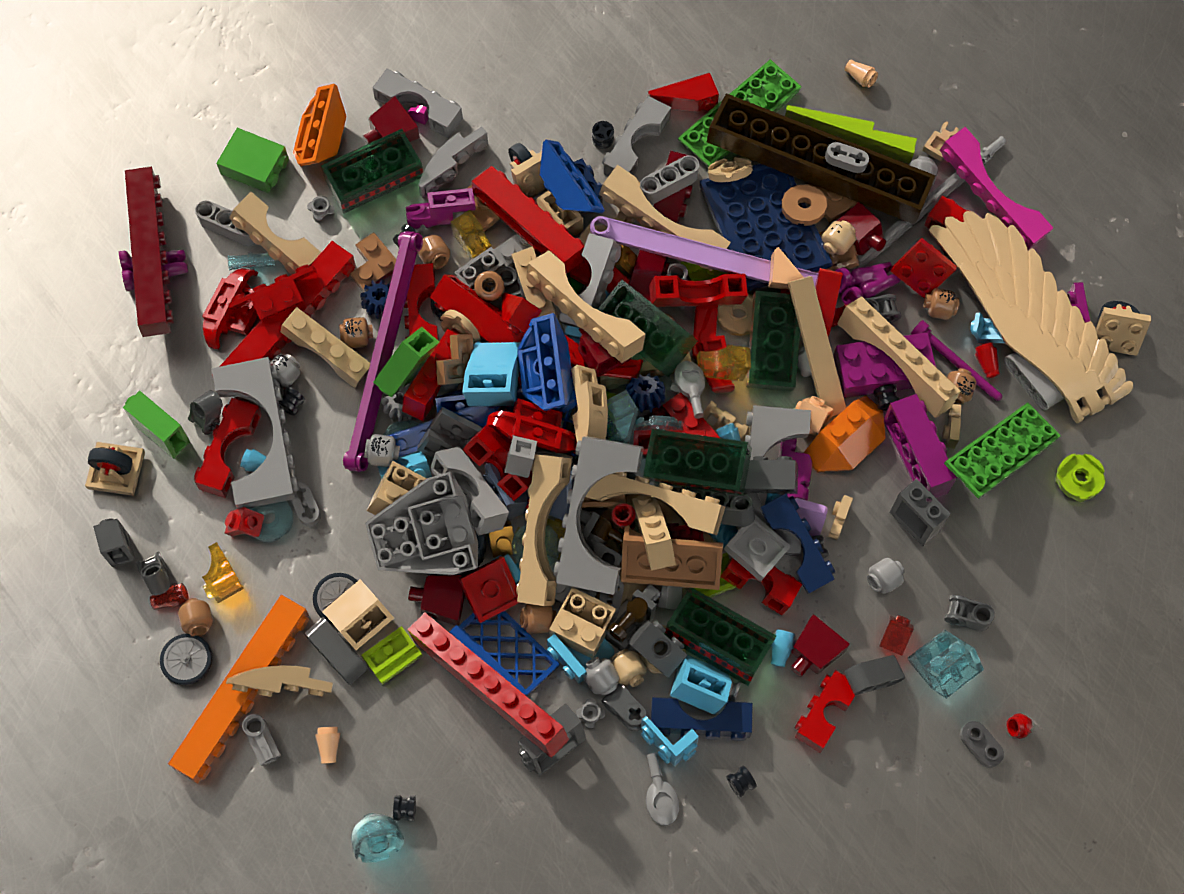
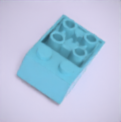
(492, 375)

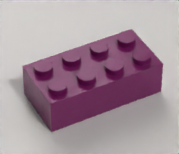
(865, 367)
(919, 445)

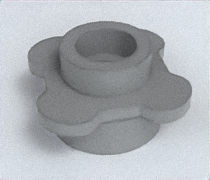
(320, 201)
(590, 705)

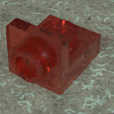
(897, 634)

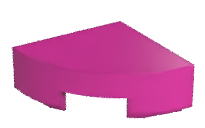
(419, 114)

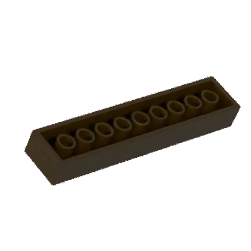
(801, 152)

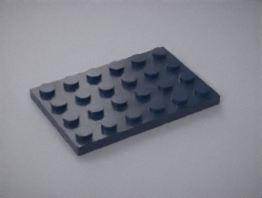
(753, 221)

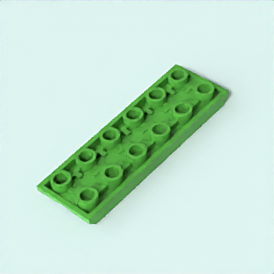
(766, 87)
(1002, 450)

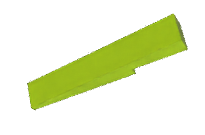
(857, 132)

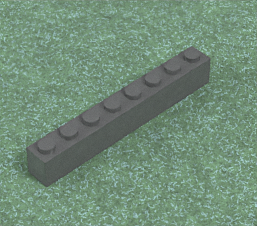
(763, 476)

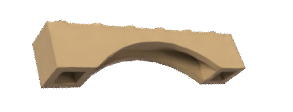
(624, 192)
(615, 334)
(930, 384)
(697, 513)
(537, 580)

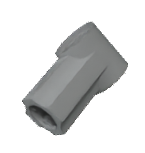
(261, 741)

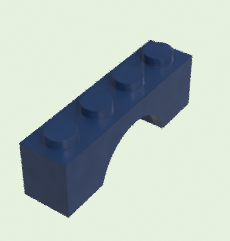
(782, 515)
(733, 721)

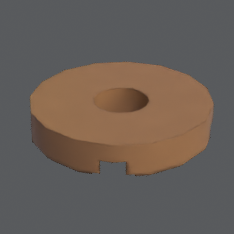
(804, 194)

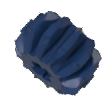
(375, 298)
(646, 392)

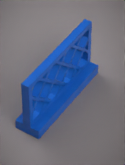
(488, 657)

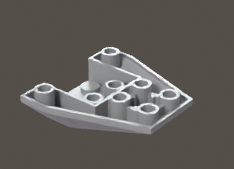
(426, 530)

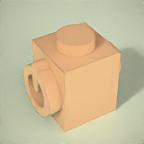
(819, 413)

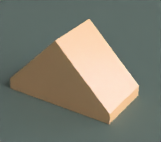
(782, 271)

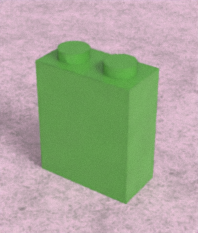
(252, 160)
(406, 362)
(156, 424)

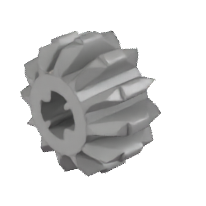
(393, 406)

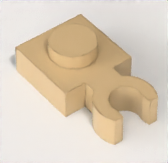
(937, 140)
(952, 431)
(840, 511)

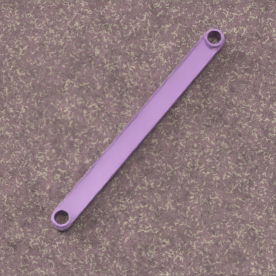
(687, 250)

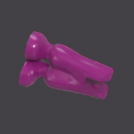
(175, 266)
(866, 281)

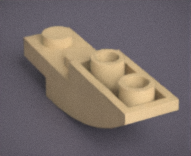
(592, 404)
(270, 679)

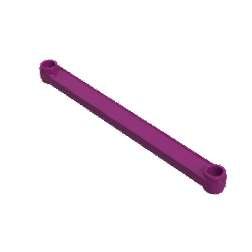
(409, 244)

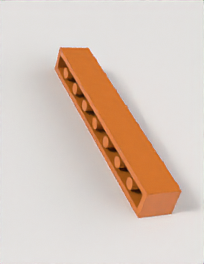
(228, 706)

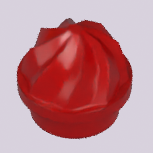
(1019, 725)

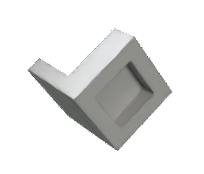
(520, 456)

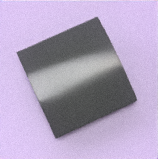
(447, 432)

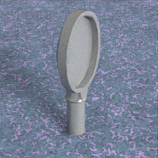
(691, 383)
(661, 797)

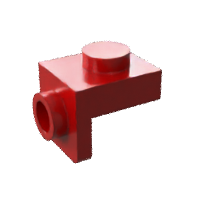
(244, 522)

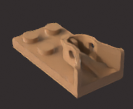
(696, 563)

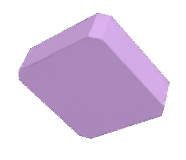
(814, 514)

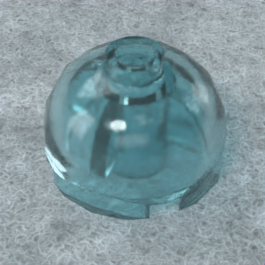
(375, 837)

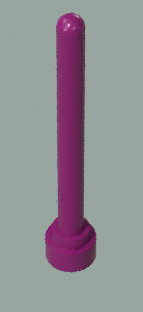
(923, 327)

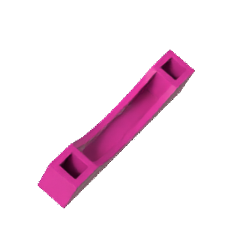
(964, 155)

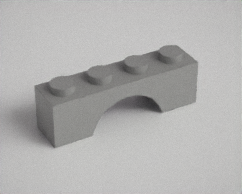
(443, 114)
(649, 120)
(602, 255)
(486, 508)

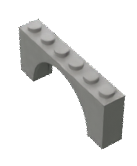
(767, 429)
(273, 479)
(578, 563)

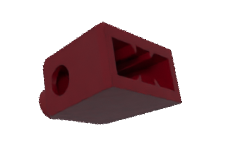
(390, 119)
(867, 228)
(596, 355)
(440, 598)
(817, 647)

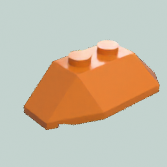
(320, 127)
(848, 437)

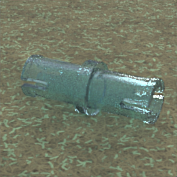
(250, 261)

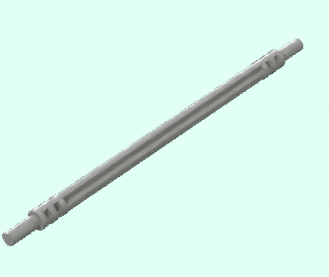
(944, 189)

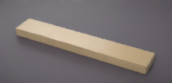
(817, 343)

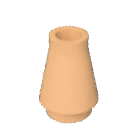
(863, 74)
(328, 743)

